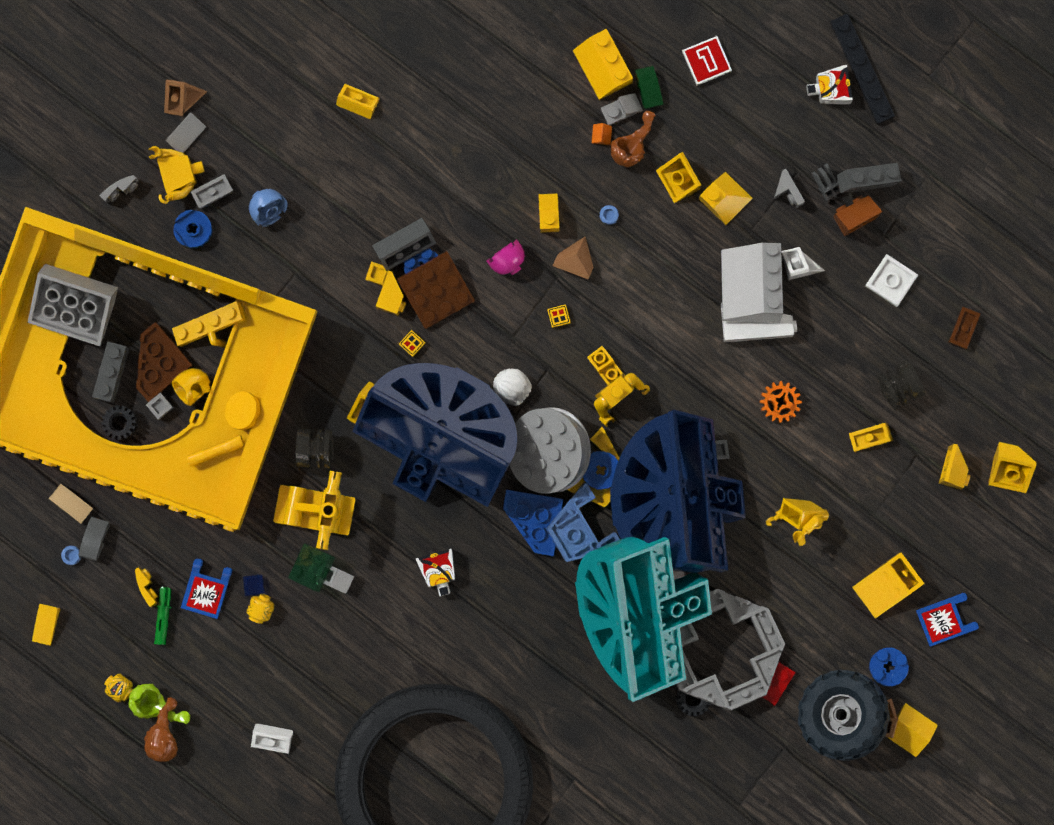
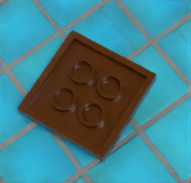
(435, 289)

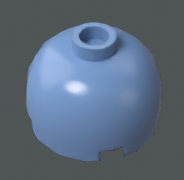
(266, 207)

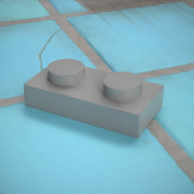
(212, 191)

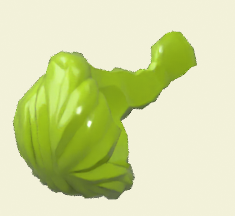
(147, 701)

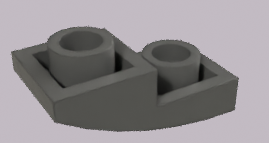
(93, 539)

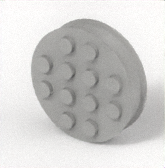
(550, 450)

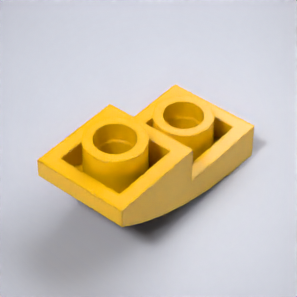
(604, 365)
(143, 581)

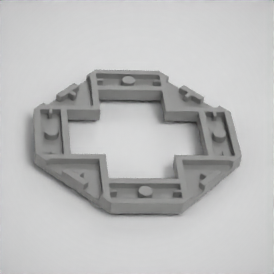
(763, 664)

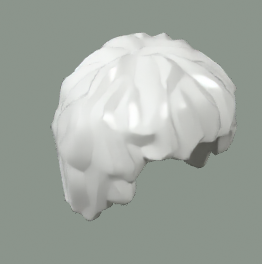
(512, 386)

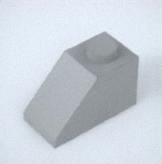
(338, 579)

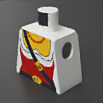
(832, 86)
(438, 570)

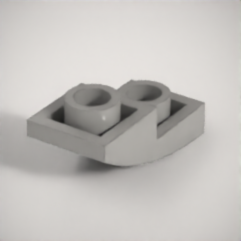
(126, 185)

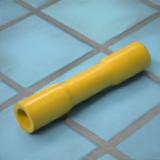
(204, 455)

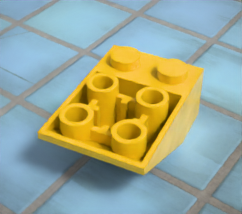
(888, 585)

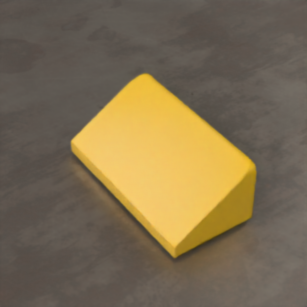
(357, 101)

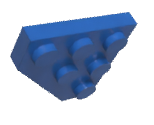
(532, 516)

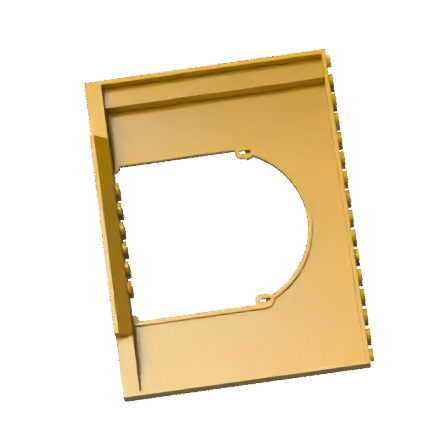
(43, 426)

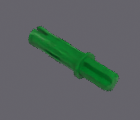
(162, 616)

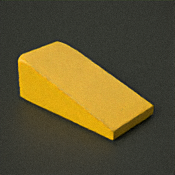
(870, 437)
(45, 624)

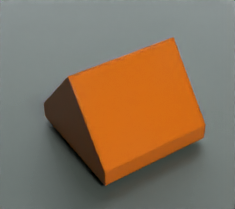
(601, 134)

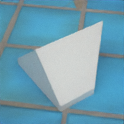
(799, 264)

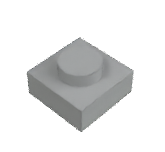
(159, 406)

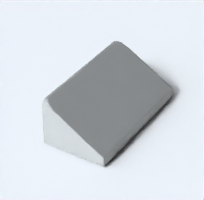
(186, 133)

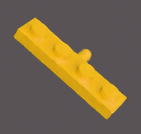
(209, 324)

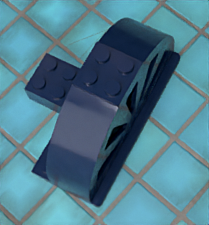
(441, 428)
(673, 490)

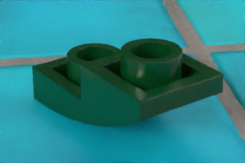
(649, 87)

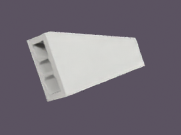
(745, 331)

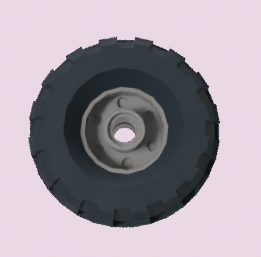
(823, 711)

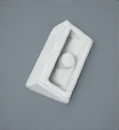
(272, 738)

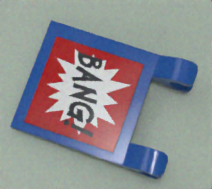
(205, 593)
(943, 621)

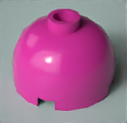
(507, 259)

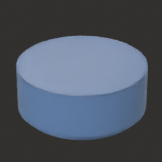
(609, 215)
(70, 555)

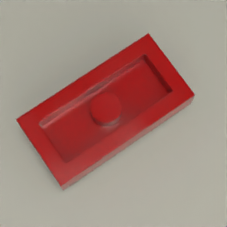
(778, 683)

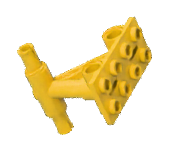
(316, 510)

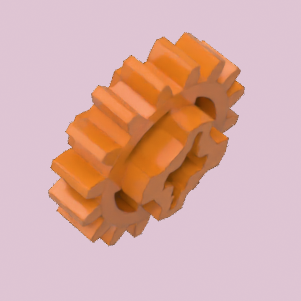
(772, 399)

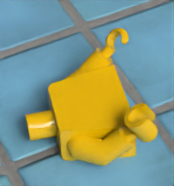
(176, 173)
(615, 392)
(802, 515)

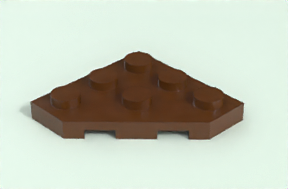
(158, 362)

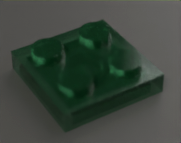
(311, 567)

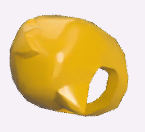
(191, 385)

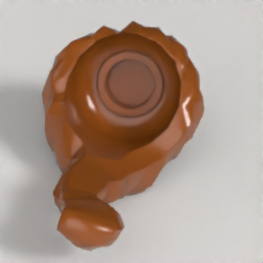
(630, 149)
(159, 740)

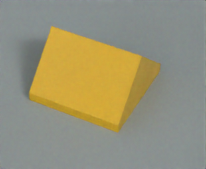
(679, 178)
(913, 730)

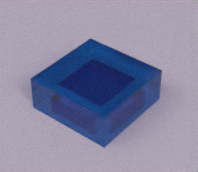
(253, 585)

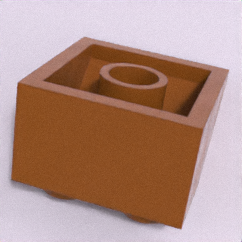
(856, 215)

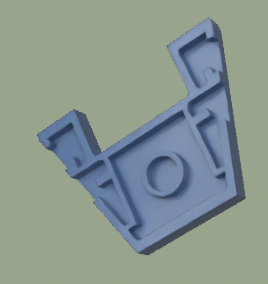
(572, 531)

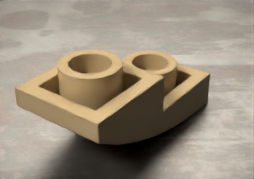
(70, 503)

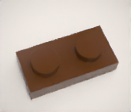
(964, 328)

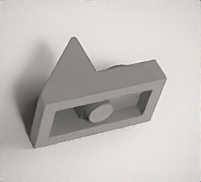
(621, 109)
(787, 185)

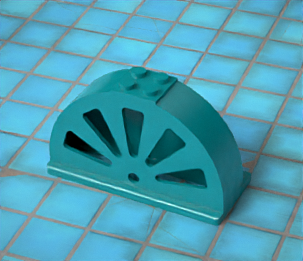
(636, 612)

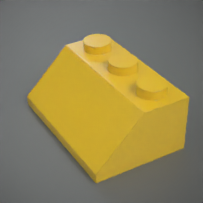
(603, 64)

